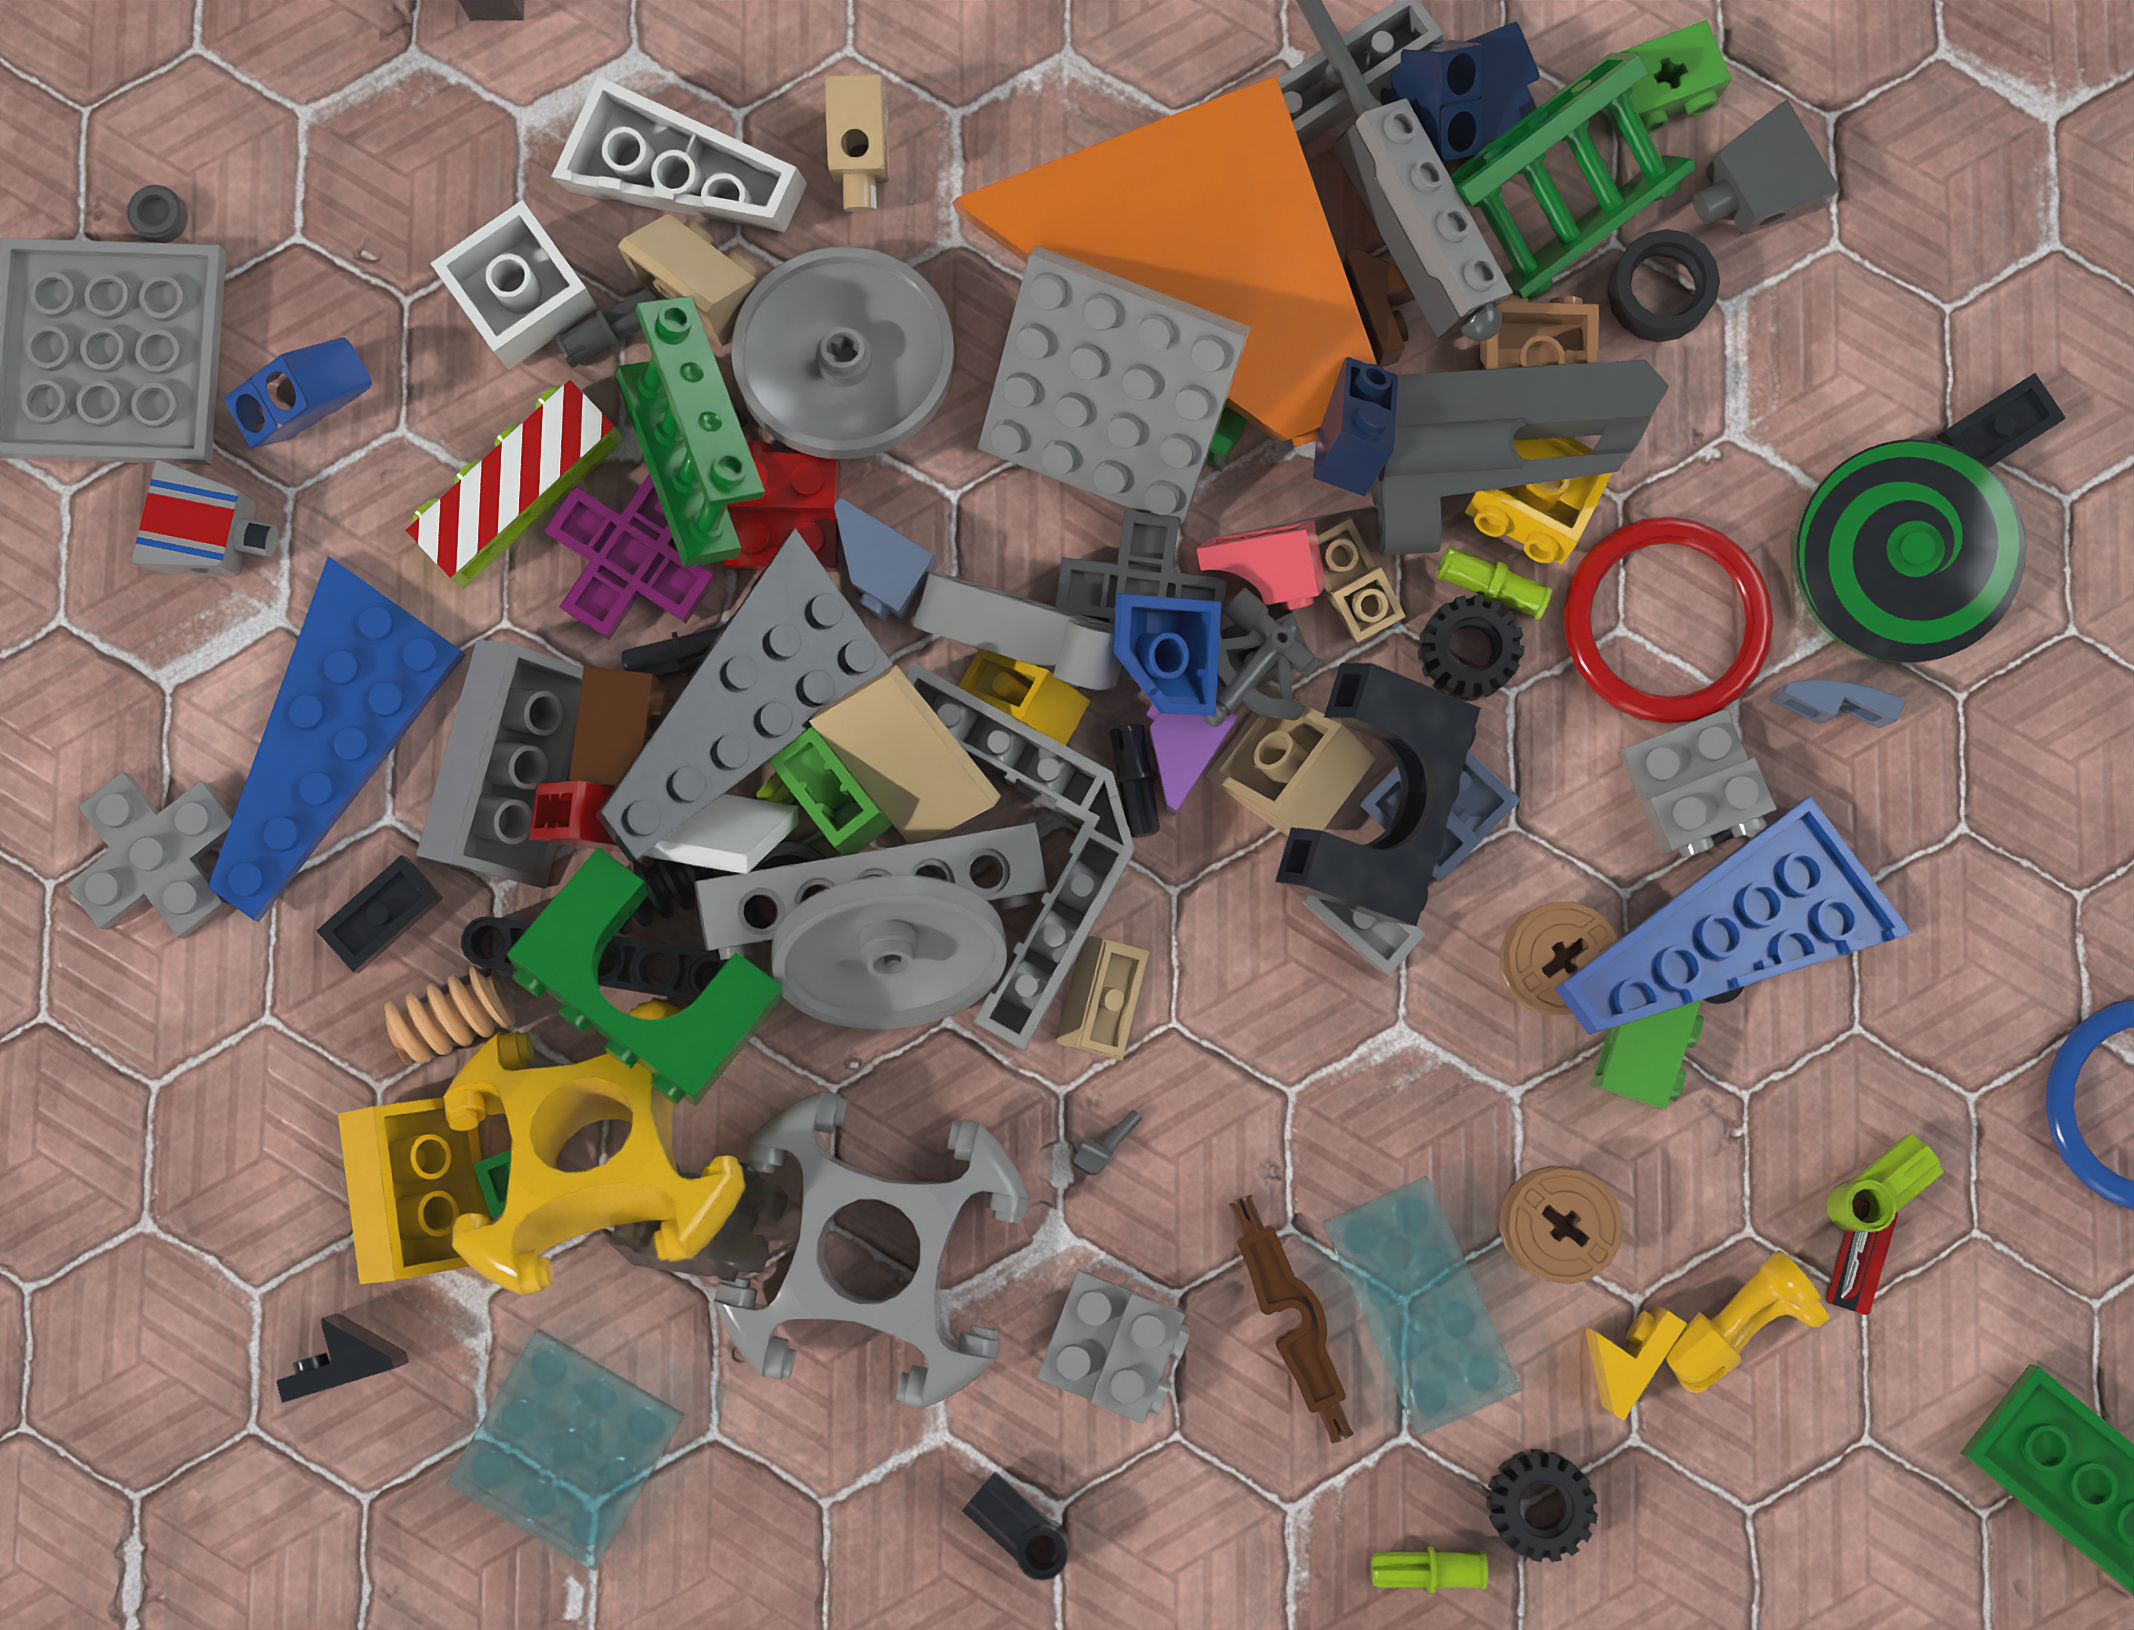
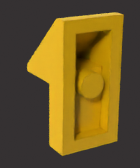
(1625, 1374)

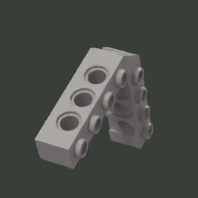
(1094, 863)

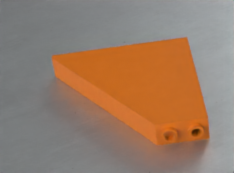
(1213, 216)

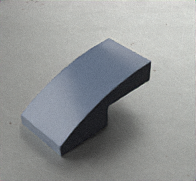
(1824, 698)

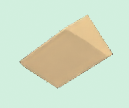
(1102, 997)

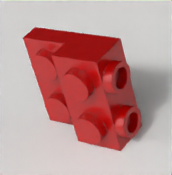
(796, 495)

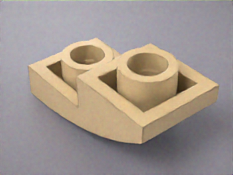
(1354, 582)

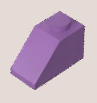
(1182, 751)

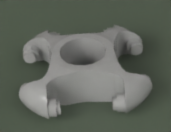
(814, 1290)

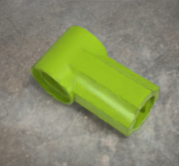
(1887, 1184)

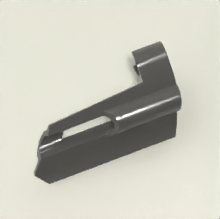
(1462, 427)

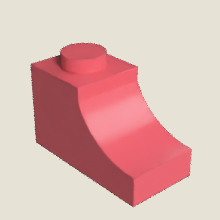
(1277, 560)

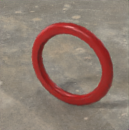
(1633, 700)

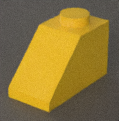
(1026, 694)

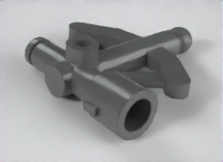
(1275, 644)

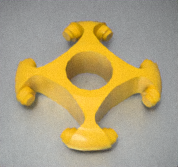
(555, 1205)

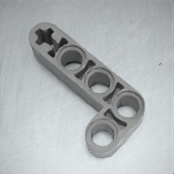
(1020, 628)

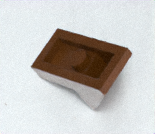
(1376, 290)

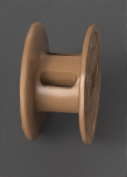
(1529, 948)
(1592, 1215)

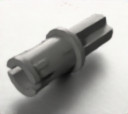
(603, 330)

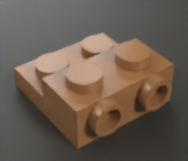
(1543, 334)

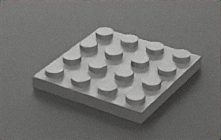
(109, 350)
(1111, 385)

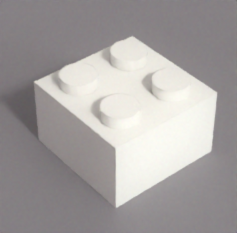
(514, 285)

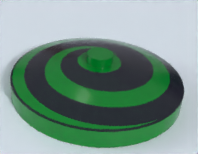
(1909, 551)

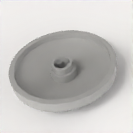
(843, 352)
(889, 952)

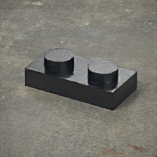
(2005, 422)
(379, 914)

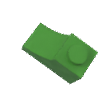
(830, 793)

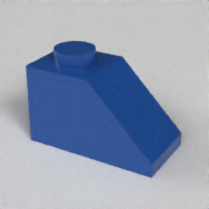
(1170, 650)

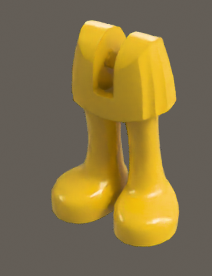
(1711, 1348)

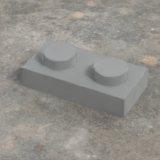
(1376, 940)

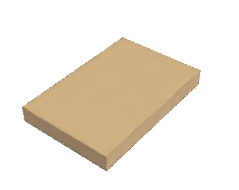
(904, 757)

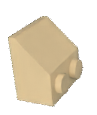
(681, 262)
(1292, 769)

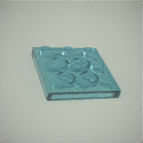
(565, 1449)

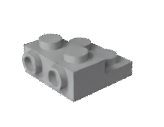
(1697, 784)
(1114, 1347)

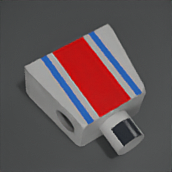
(198, 526)

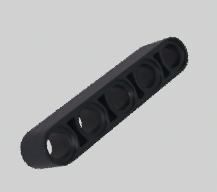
(630, 965)

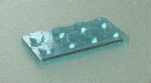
(1422, 1306)

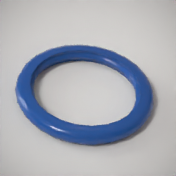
(2061, 1096)

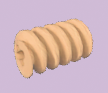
(449, 1016)

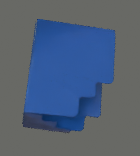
(328, 379)

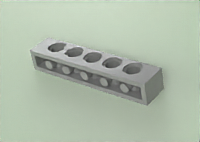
(1012, 851)

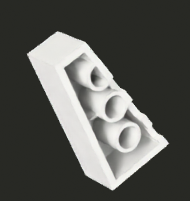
(666, 161)

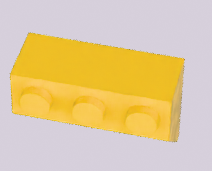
(408, 1187)

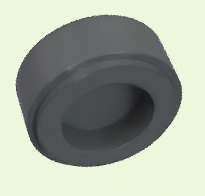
(157, 214)

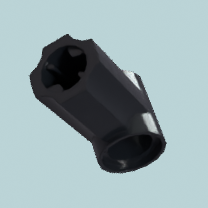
(1013, 1522)

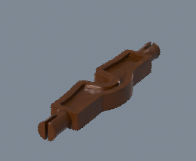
(1304, 1345)

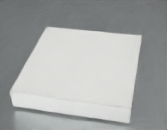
(729, 834)

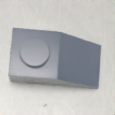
(881, 562)

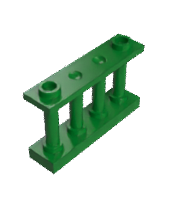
(1522, 151)
(688, 432)

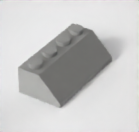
(505, 739)

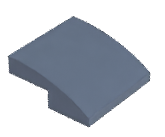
(1476, 811)

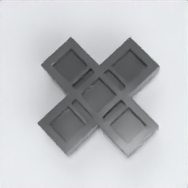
(1141, 569)

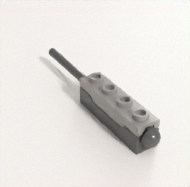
(1414, 202)

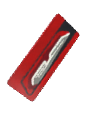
(1860, 1264)

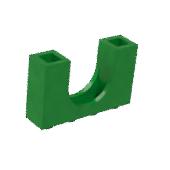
(682, 1050)

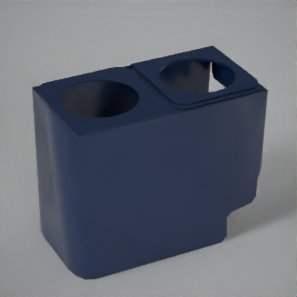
(1505, 76)
(1444, 95)

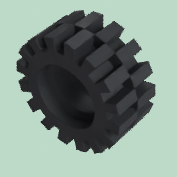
(1494, 624)
(1576, 1513)

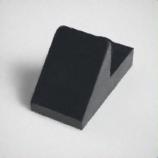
(353, 1356)

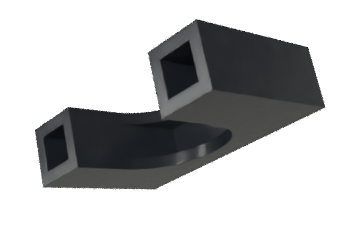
(1430, 744)

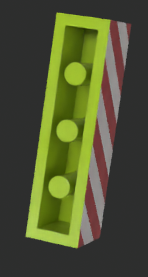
(514, 483)

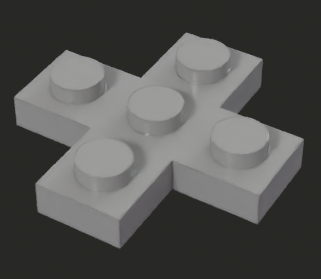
(152, 855)

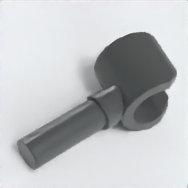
(1094, 1157)

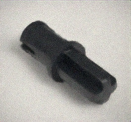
(670, 654)
(1135, 780)

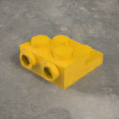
(1543, 514)

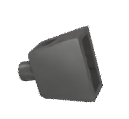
(1767, 175)

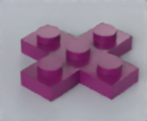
(626, 559)

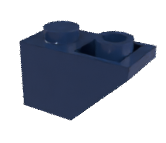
(1357, 427)

